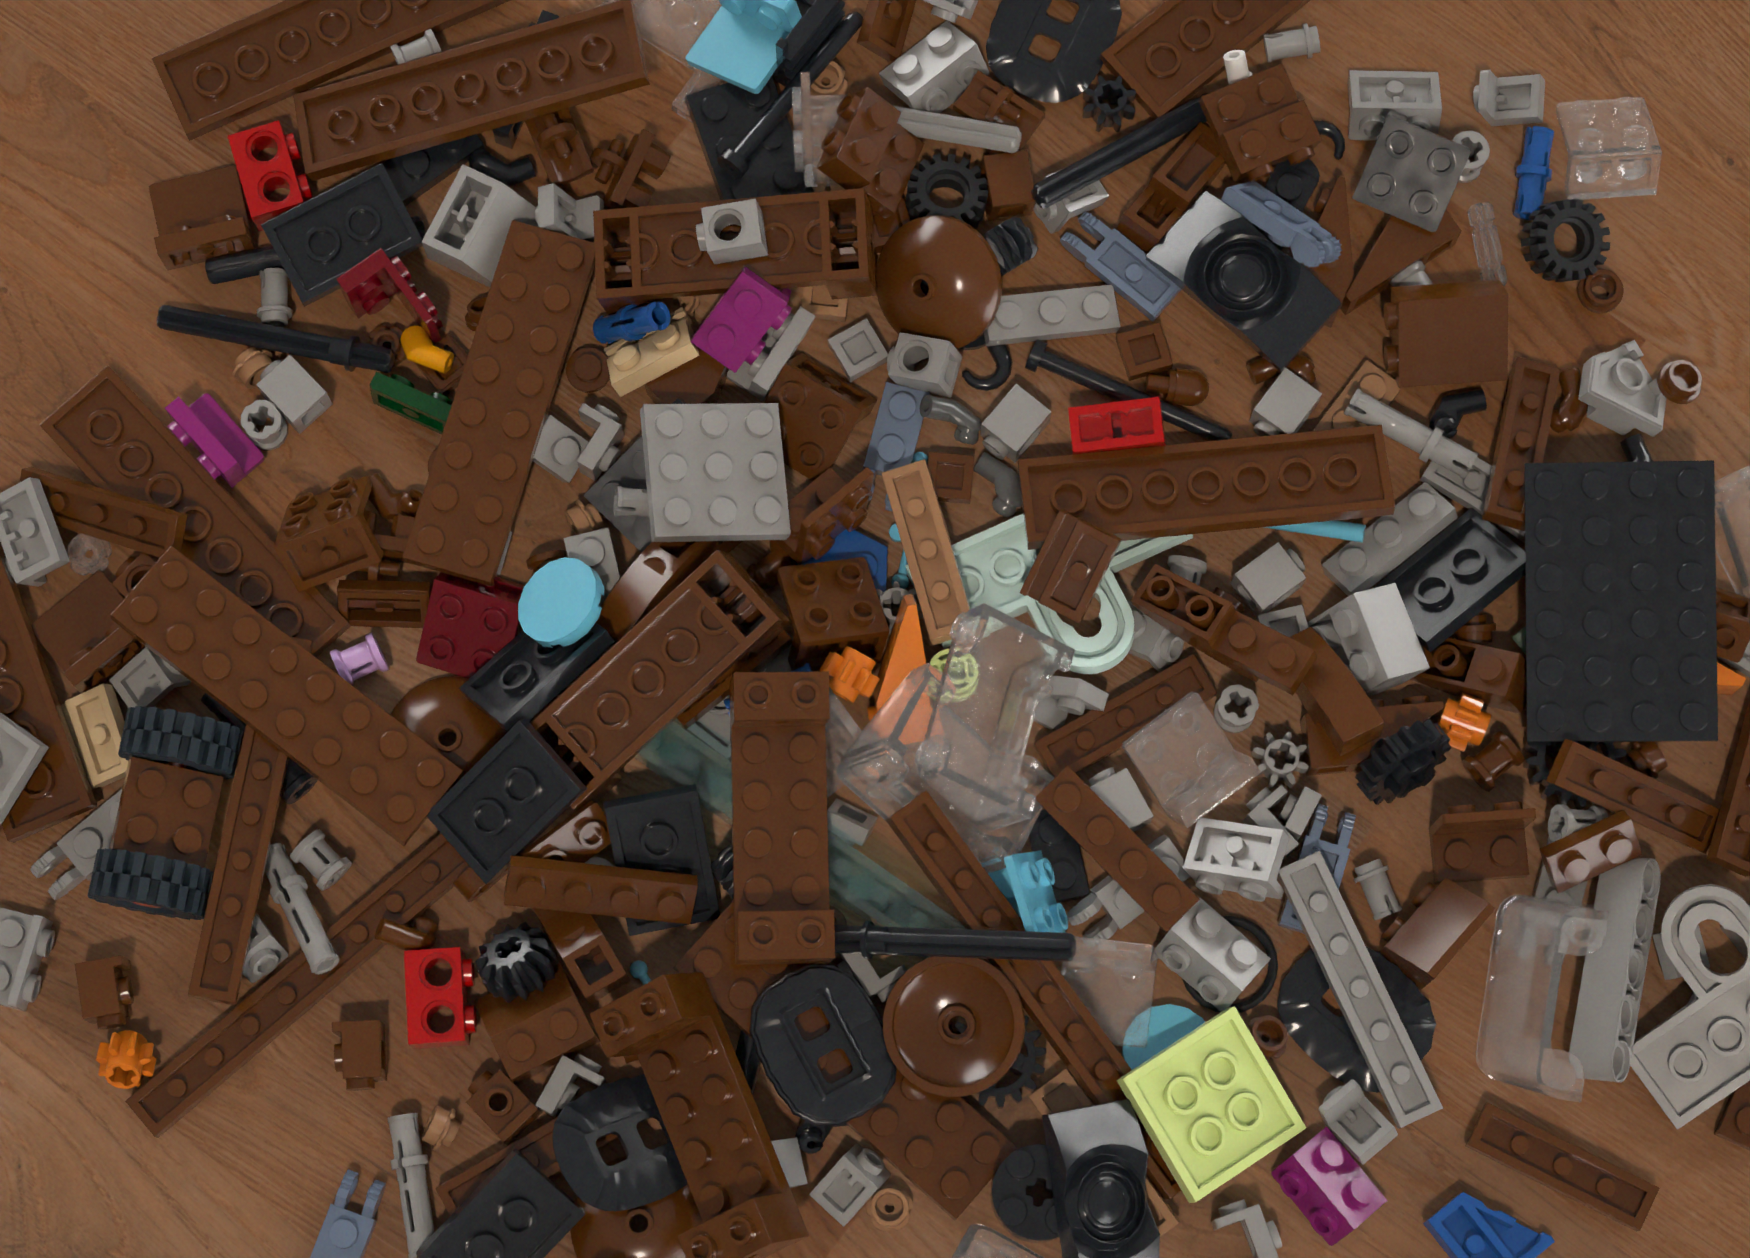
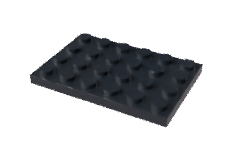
(1621, 601)

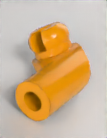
(420, 350)

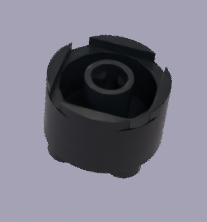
(1014, 1207)

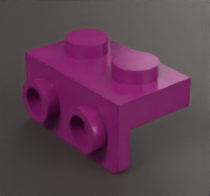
(741, 319)
(216, 436)
(1328, 1187)

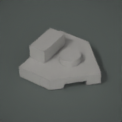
(1622, 392)

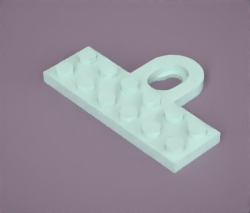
(998, 563)

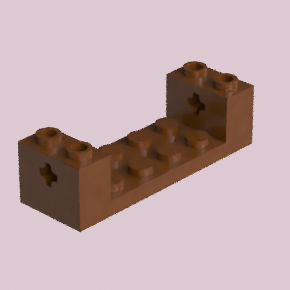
(808, 237)
(658, 671)
(780, 818)
(707, 1116)

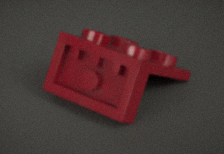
(378, 278)
(468, 623)

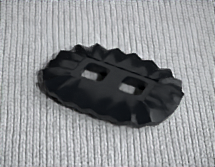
(1080, 52)
(1328, 1037)
(792, 1061)
(615, 1110)

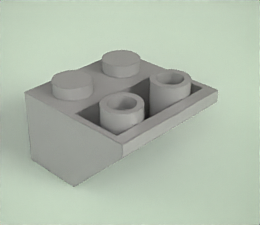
(474, 224)
(1373, 638)

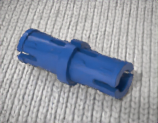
(1533, 171)
(631, 322)

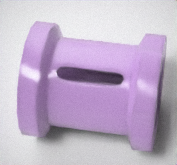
(359, 659)

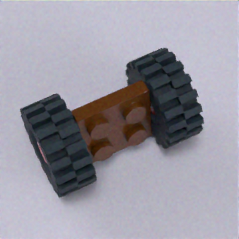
(166, 813)

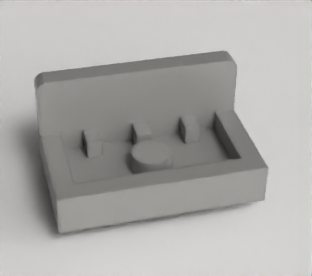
(935, 69)
(1211, 955)

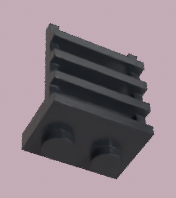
(813, 29)

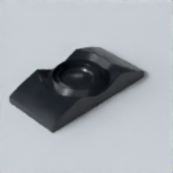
(1244, 280)
(1100, 1182)

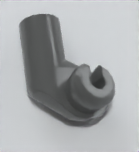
(955, 413)
(1005, 482)

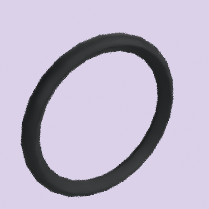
(1272, 968)

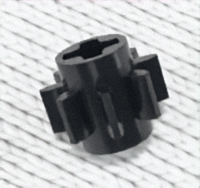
(1115, 94)

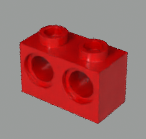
(264, 177)
(1117, 425)
(425, 999)

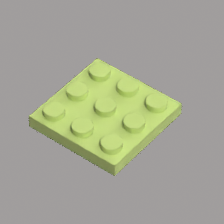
(1211, 1104)

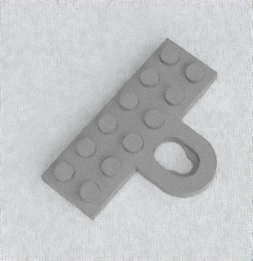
(1705, 1045)

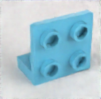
(742, 41)
(1029, 890)

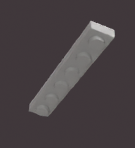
(1359, 990)

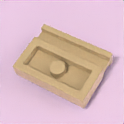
(655, 354)
(97, 733)

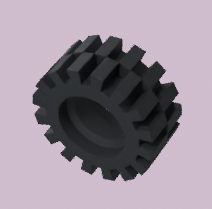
(947, 175)
(1588, 236)

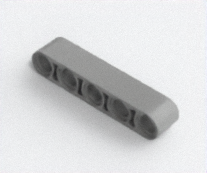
(1616, 971)

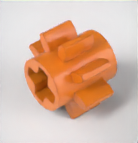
(850, 674)
(1464, 721)
(126, 1059)

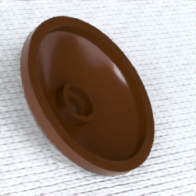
(960, 278)
(442, 708)
(921, 1033)
(610, 1234)

